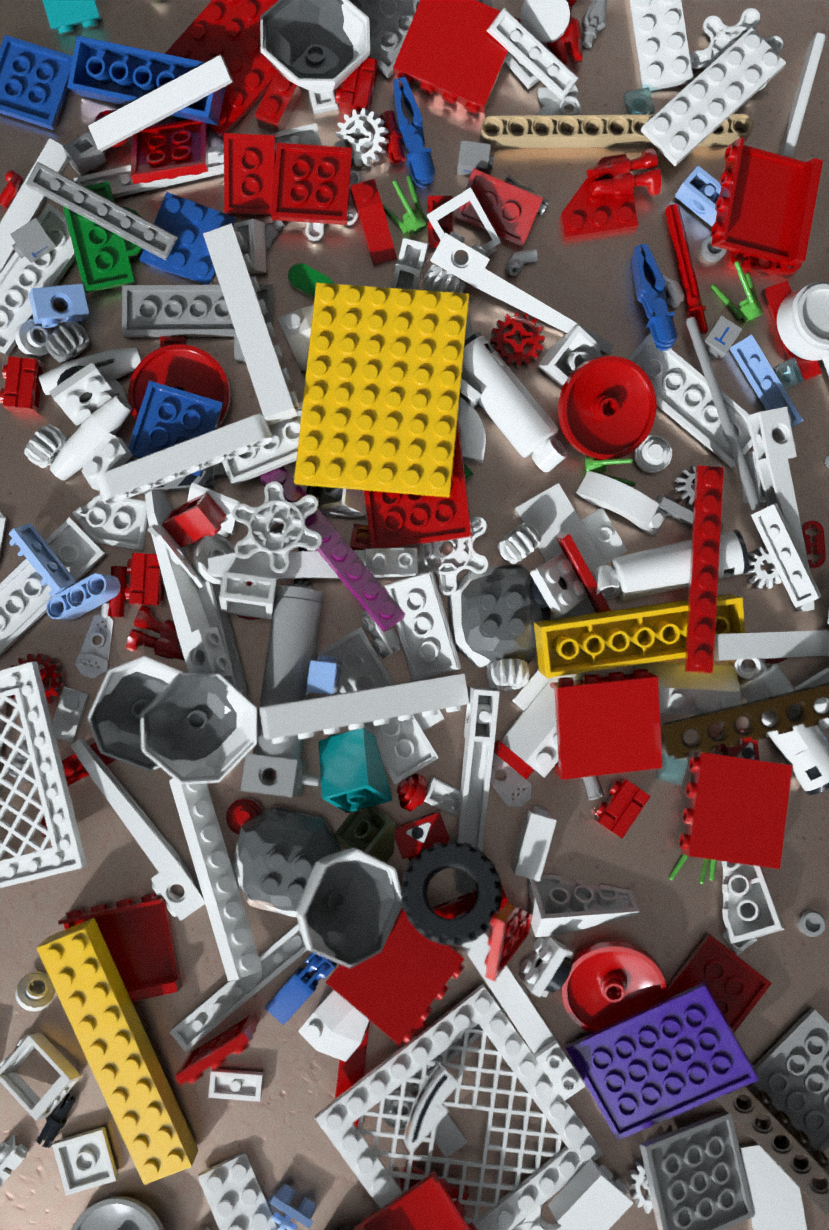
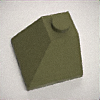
(368, 832)

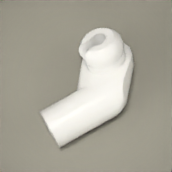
(518, 259)
(675, 292)

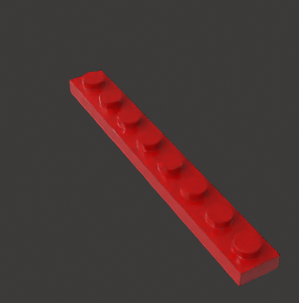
(704, 569)

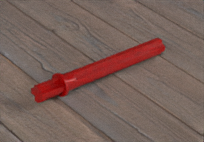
(686, 268)

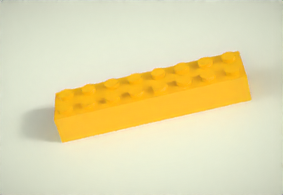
(624, 636)

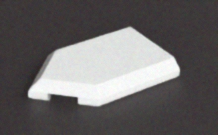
(115, 524)

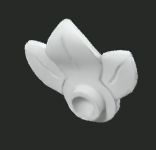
(555, 106)

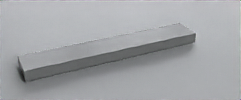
(101, 211)

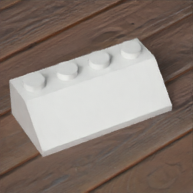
(694, 692)
(535, 731)

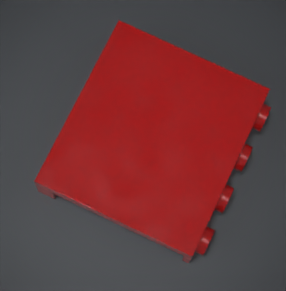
(452, 52)
(766, 204)
(607, 724)
(736, 810)
(138, 942)
(400, 981)
(421, 1208)

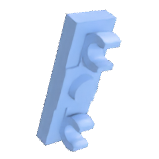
(41, 558)

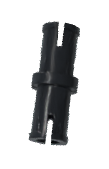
(55, 1121)

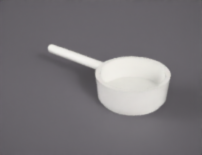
(805, 322)

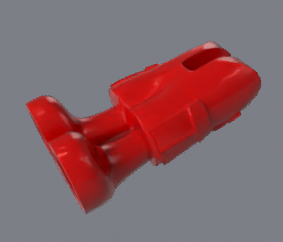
(570, 38)
(616, 178)
(165, 646)

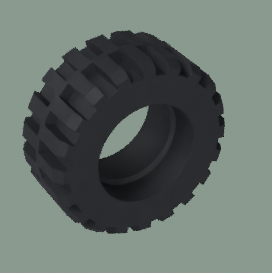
(425, 867)

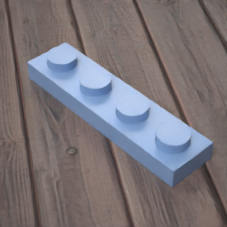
(763, 378)

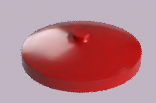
(183, 369)
(607, 407)
(611, 984)

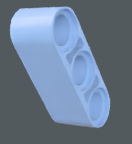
(73, 600)

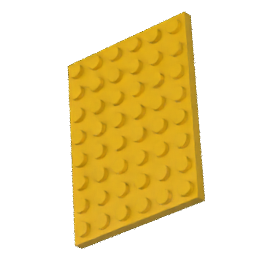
(382, 389)

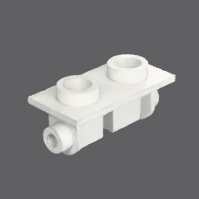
(383, 642)
(10, 1157)

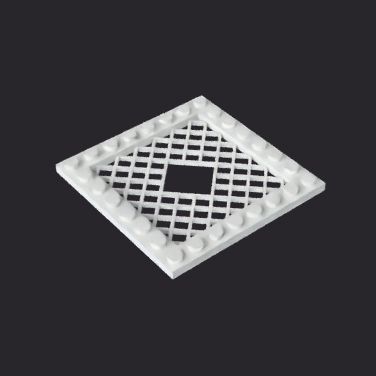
(49, 779)
(396, 1070)

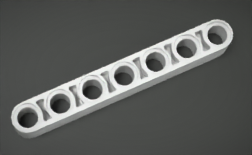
(184, 459)

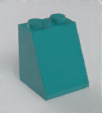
(70, 13)
(352, 771)

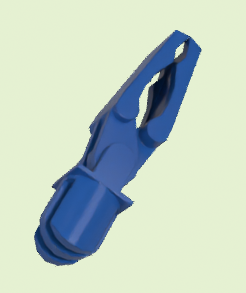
(418, 158)
(653, 297)
(299, 987)

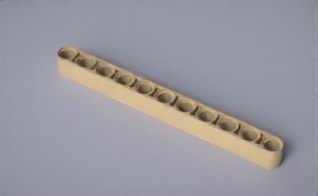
(600, 123)

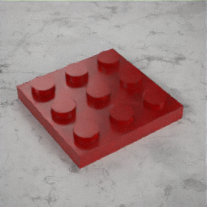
(169, 151)
(311, 183)
(728, 977)
(214, 1052)

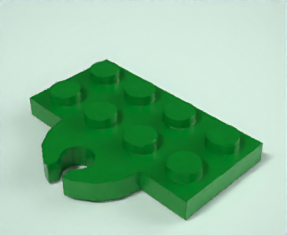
(99, 252)

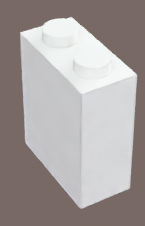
(591, 1200)

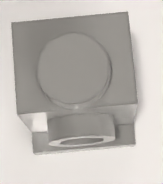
(84, 154)

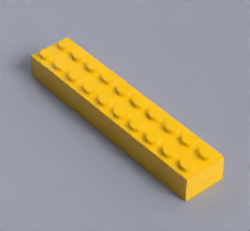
(118, 1051)

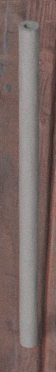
(723, 413)

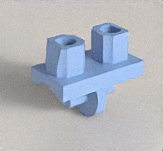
(302, 1214)

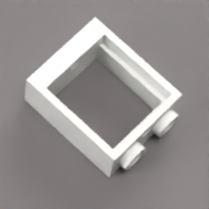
(453, 204)
(247, 600)
(533, 843)
(21, 1091)

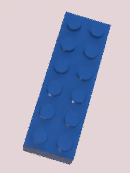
(128, 73)

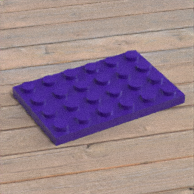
(662, 1061)

